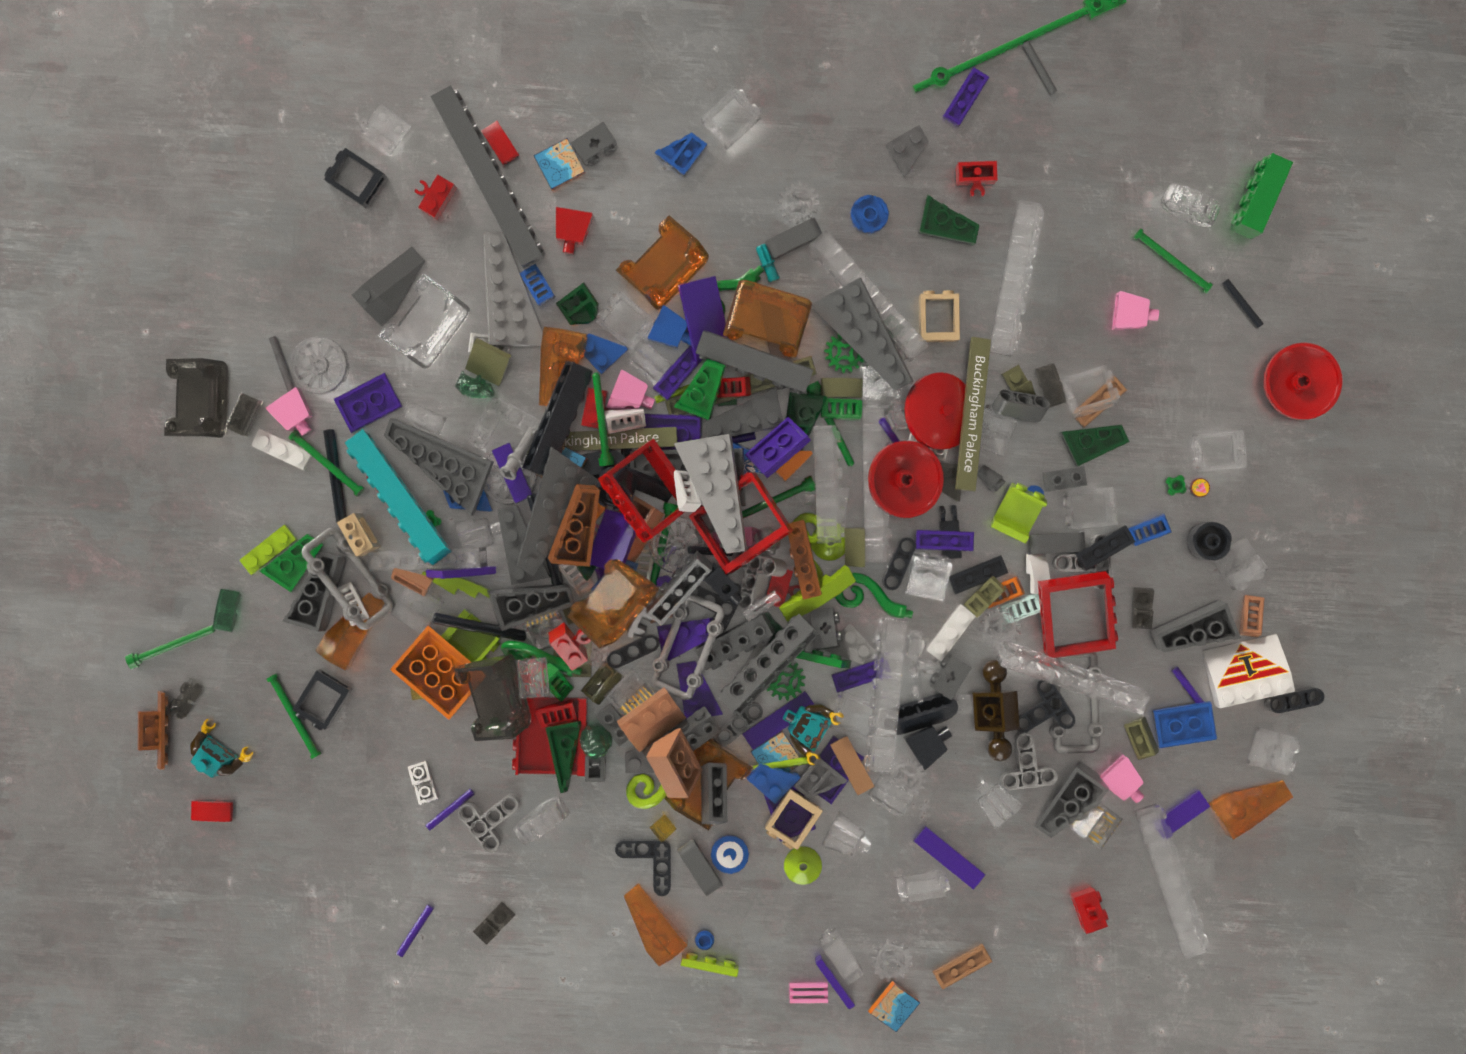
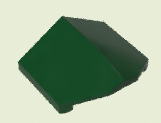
(579, 306)

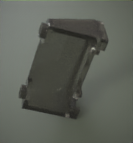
(199, 398)
(495, 697)

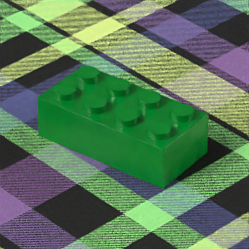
(1261, 195)

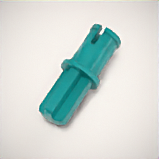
(767, 263)

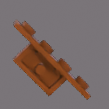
(804, 562)
(152, 730)

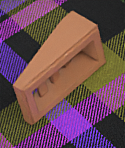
(413, 581)
(1245, 615)

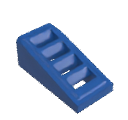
(543, 299)
(1162, 518)

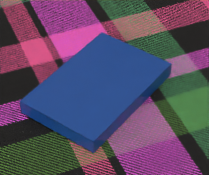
(1185, 724)

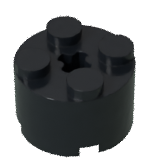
(627, 482)
(1219, 545)

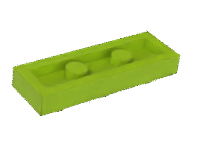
(268, 549)
(710, 964)

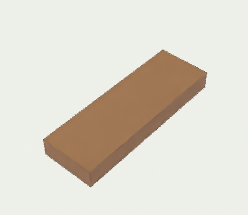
(1100, 394)
(852, 765)
(962, 966)

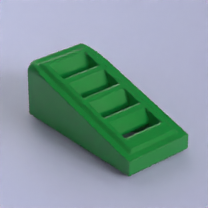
(857, 409)
(557, 681)

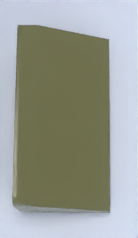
(855, 547)
(601, 683)
(1141, 738)

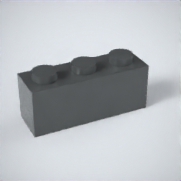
(714, 793)

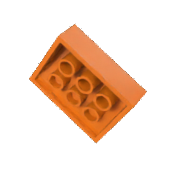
(430, 672)

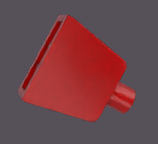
(572, 227)

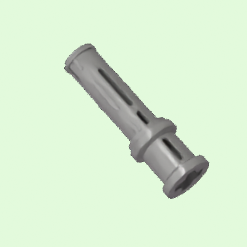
(516, 459)

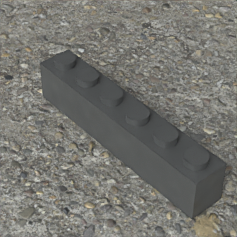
(754, 361)

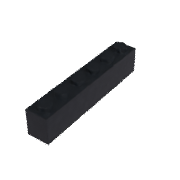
(558, 415)

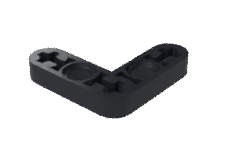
(652, 845)

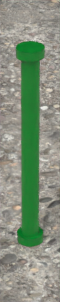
(1173, 260)
(294, 436)
(297, 722)

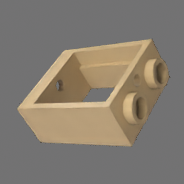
(939, 336)
(363, 536)
(805, 803)

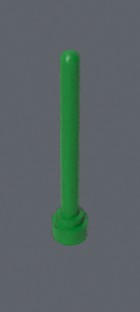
(814, 389)
(605, 458)
(807, 485)
(668, 509)
(134, 660)

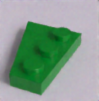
(703, 390)
(290, 566)
(818, 657)

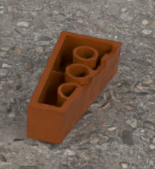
(577, 529)

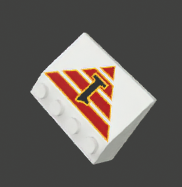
(1247, 671)

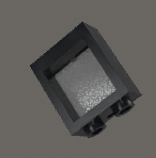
(354, 177)
(322, 700)

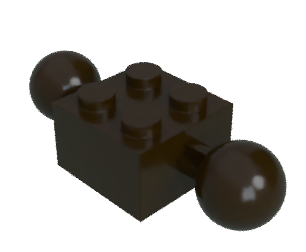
(996, 711)

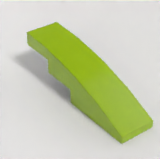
(453, 585)
(829, 587)

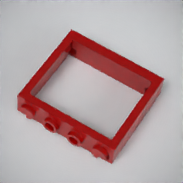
(664, 470)
(730, 567)
(1074, 582)

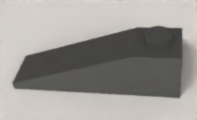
(387, 288)
(1077, 796)

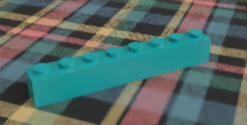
(398, 497)

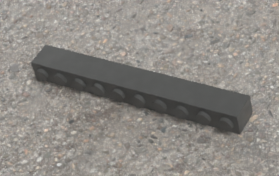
(485, 173)

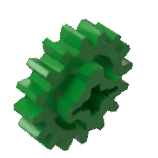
(835, 361)
(791, 691)

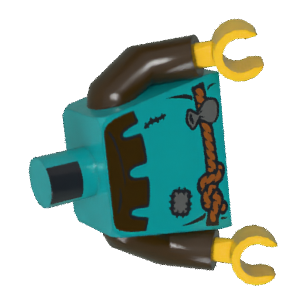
(809, 727)
(213, 757)

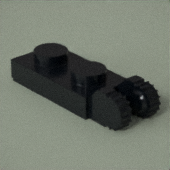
(952, 525)

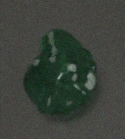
(474, 387)
(595, 741)

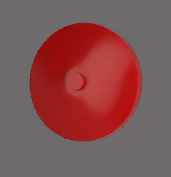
(1303, 381)
(936, 410)
(905, 479)

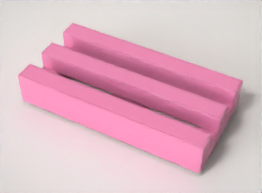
(808, 993)

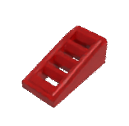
(745, 384)
(557, 721)

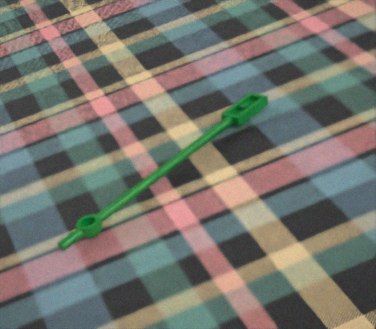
(1091, 7)

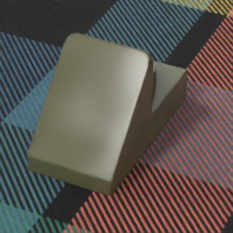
(1017, 381)

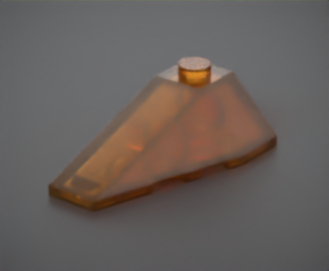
(556, 348)
(343, 641)
(1246, 808)
(657, 932)

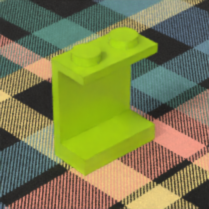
(1018, 512)
(471, 644)

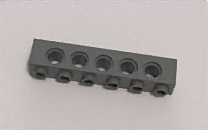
(779, 662)

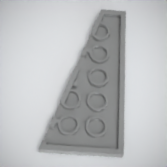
(508, 305)
(714, 476)

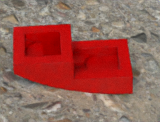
(500, 142)
(211, 811)

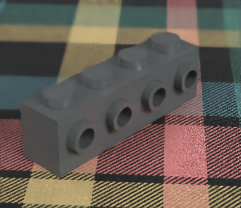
(677, 590)
(737, 640)
(696, 728)

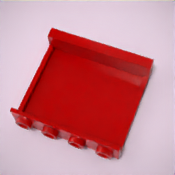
(532, 744)

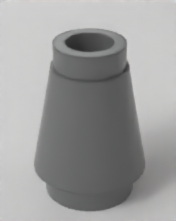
(991, 478)

